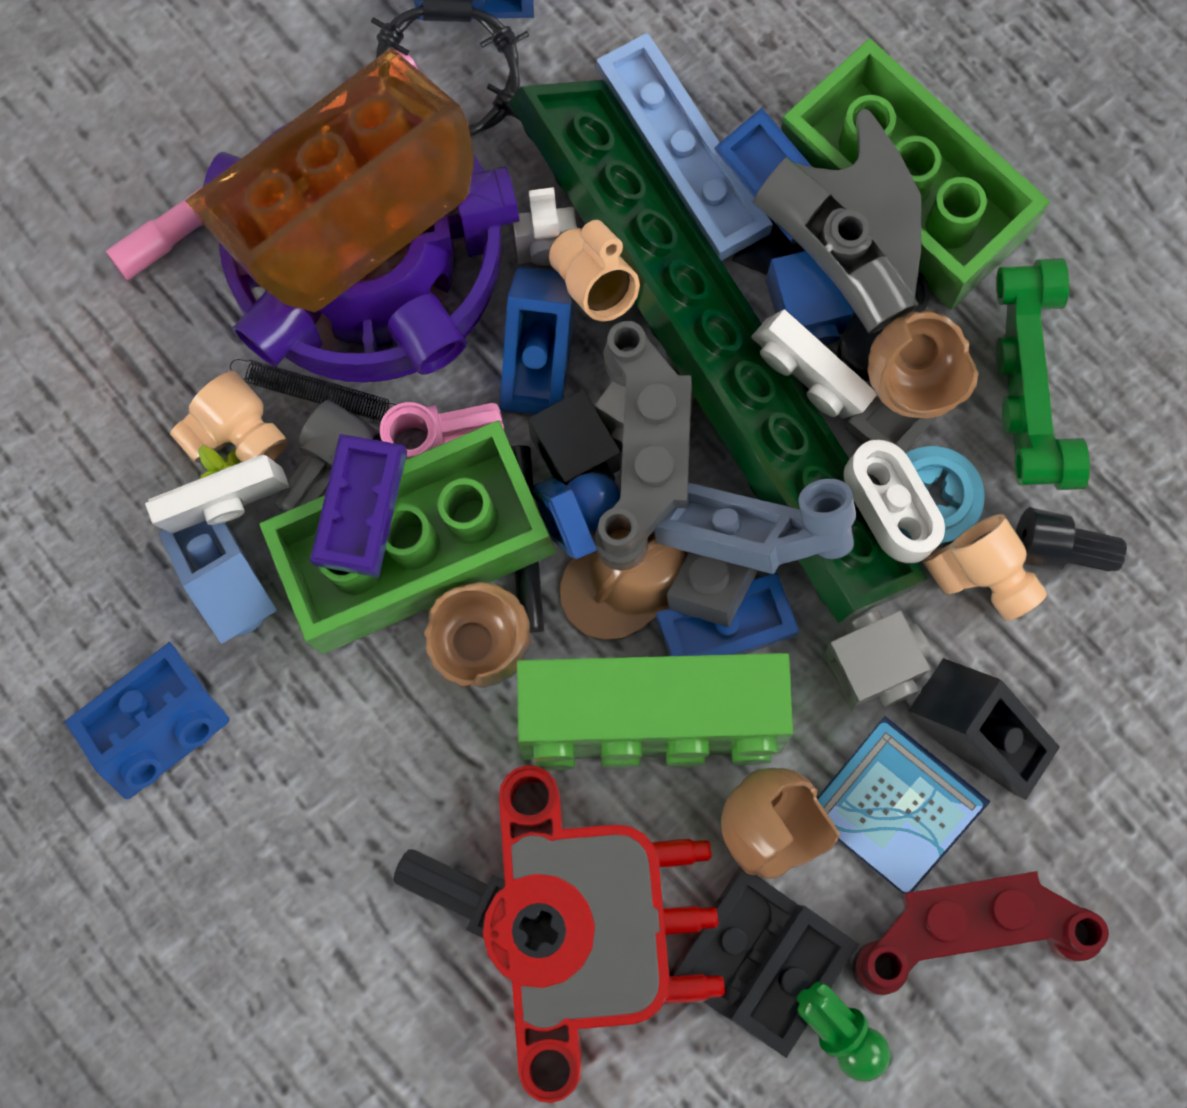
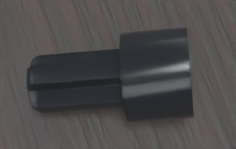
(1054, 542)

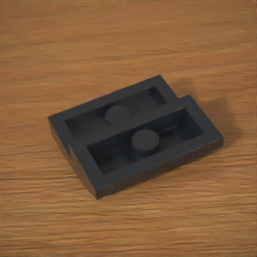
(766, 955)

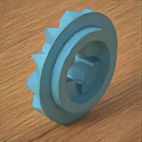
(961, 487)

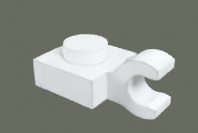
(541, 227)

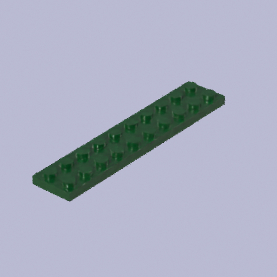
(704, 324)

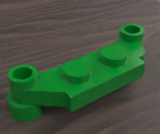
(1021, 355)

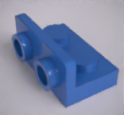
(146, 722)

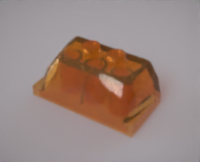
(342, 184)

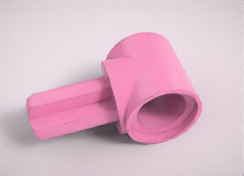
(439, 427)

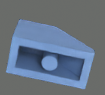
(219, 578)

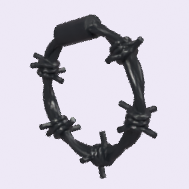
(462, 11)

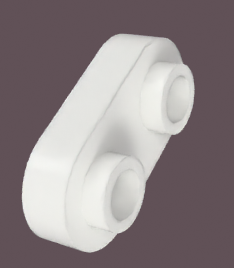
(897, 503)

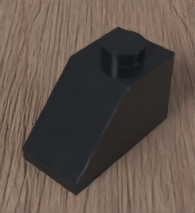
(985, 726)

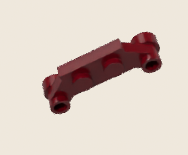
(977, 919)

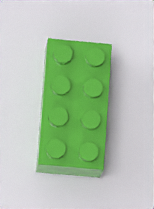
(970, 197)
(454, 523)
(654, 709)

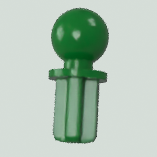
(844, 1033)

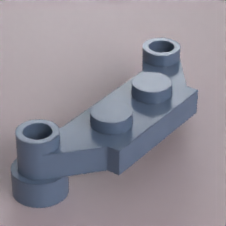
(759, 531)

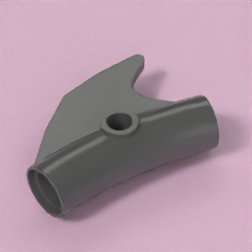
(869, 204)

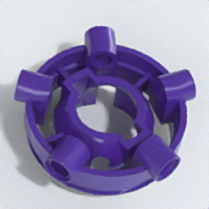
(389, 307)

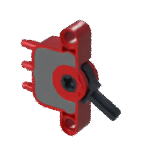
(607, 917)

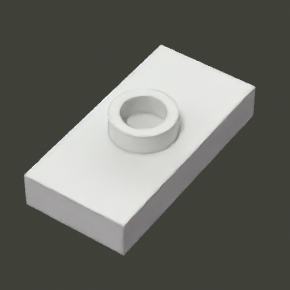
(217, 496)

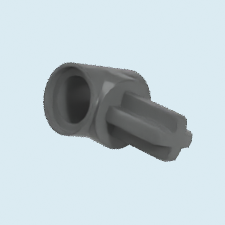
(318, 445)

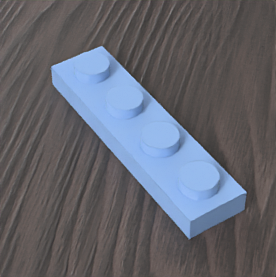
(682, 145)

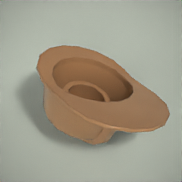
(618, 602)

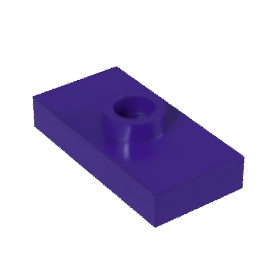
(358, 505)

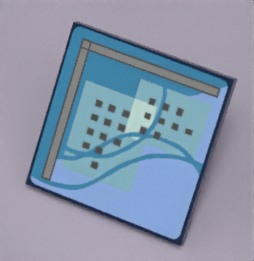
(899, 806)

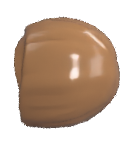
(922, 365)
(477, 634)
(776, 823)

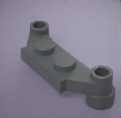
(653, 445)

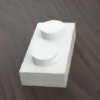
(795, 351)

